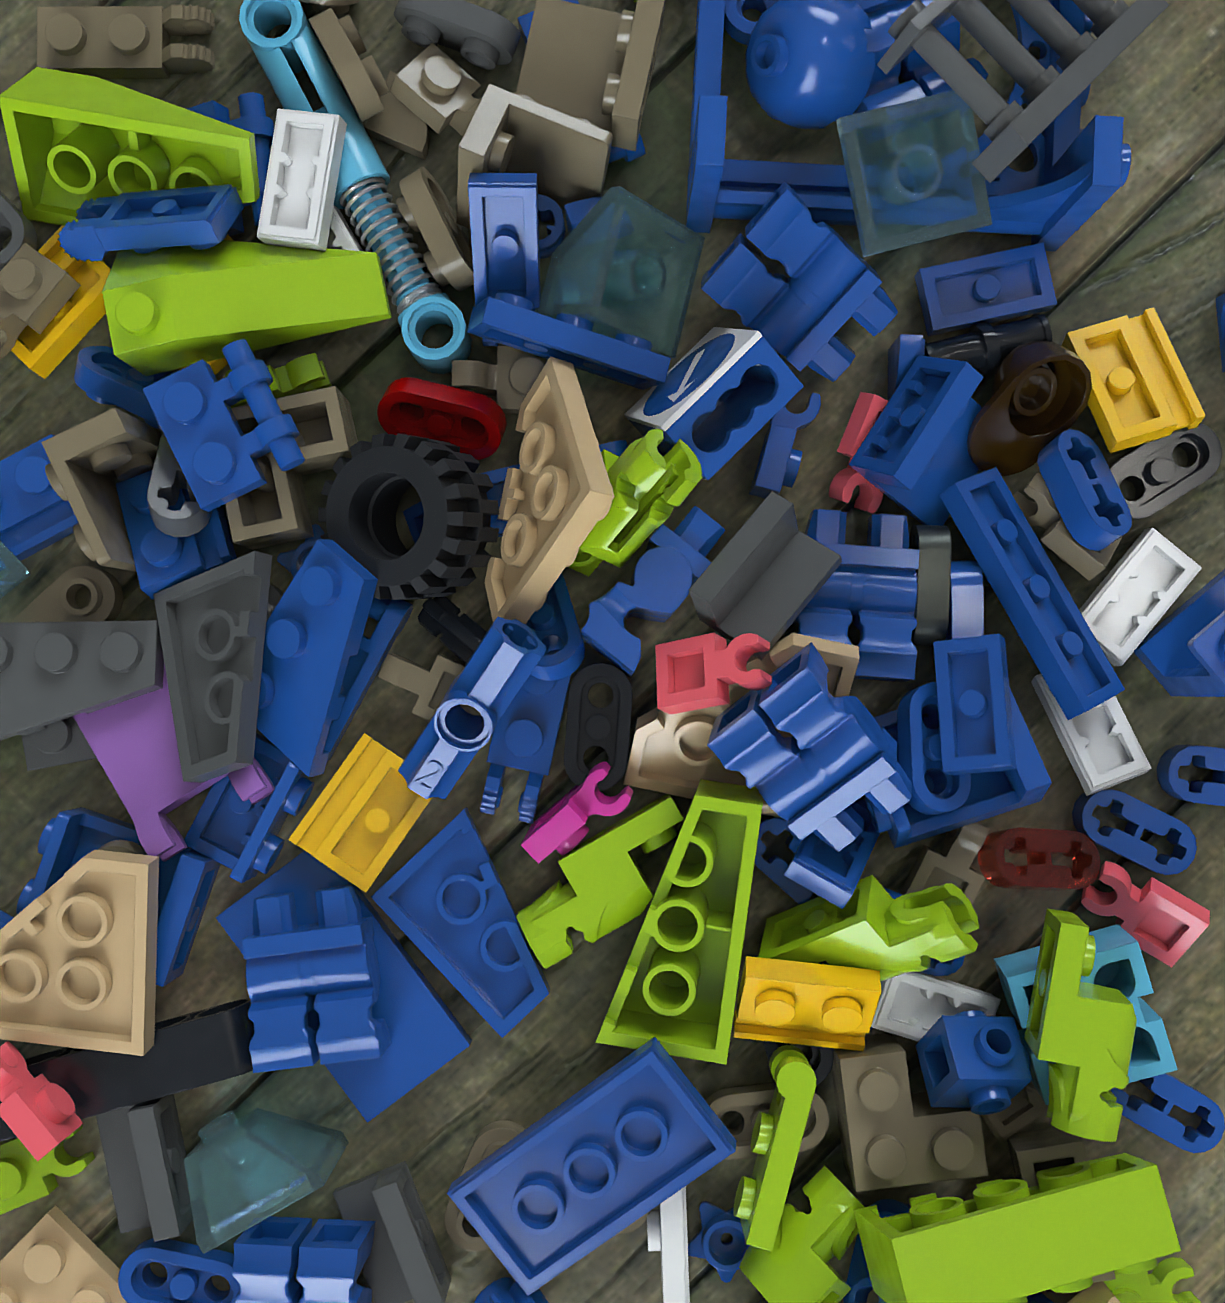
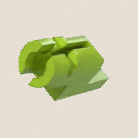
(645, 496)
(603, 883)
(876, 930)
(1081, 1030)
(804, 1244)

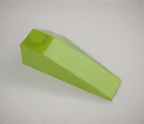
(97, 139)
(192, 302)

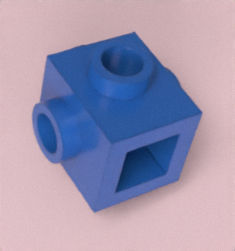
(973, 1062)

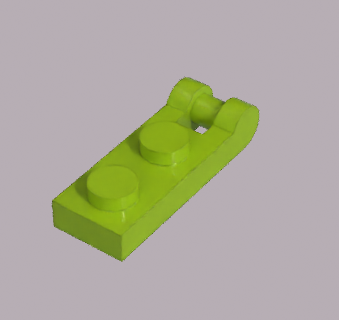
(777, 1144)

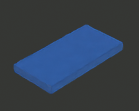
(418, 1020)
(592, 1166)

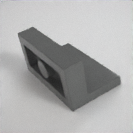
(763, 575)
(147, 1167)
(404, 1250)

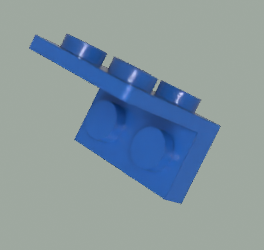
(922, 438)

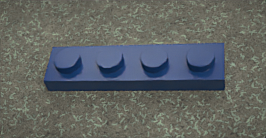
(1031, 592)

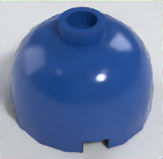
(810, 61)

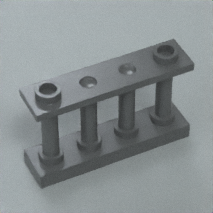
(1045, 89)

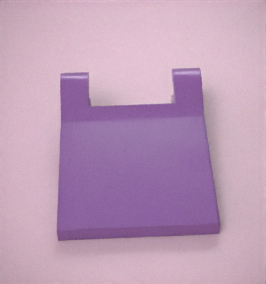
(142, 761)

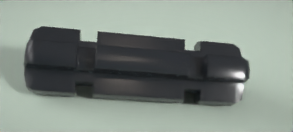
(458, 633)

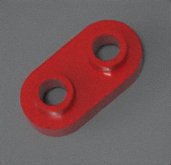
(443, 415)

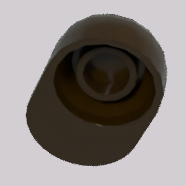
(1033, 400)

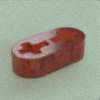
(1039, 871)

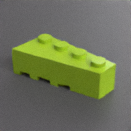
(691, 942)
(1022, 1237)

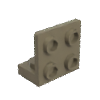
(593, 63)
(526, 137)
(84, 473)

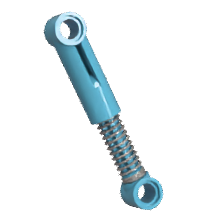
(360, 180)

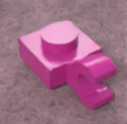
(565, 821)

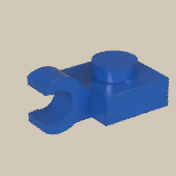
(778, 460)

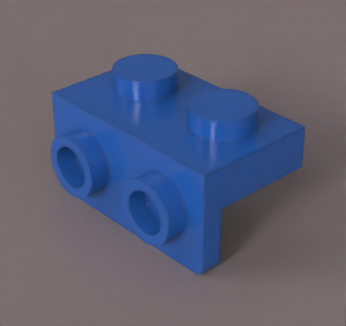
(245, 833)

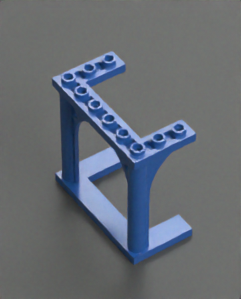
(1068, 184)

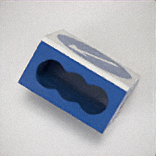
(717, 396)

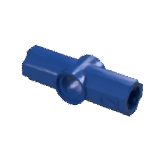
(486, 683)

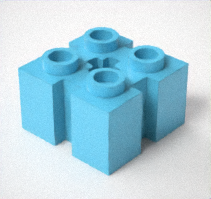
(1116, 966)

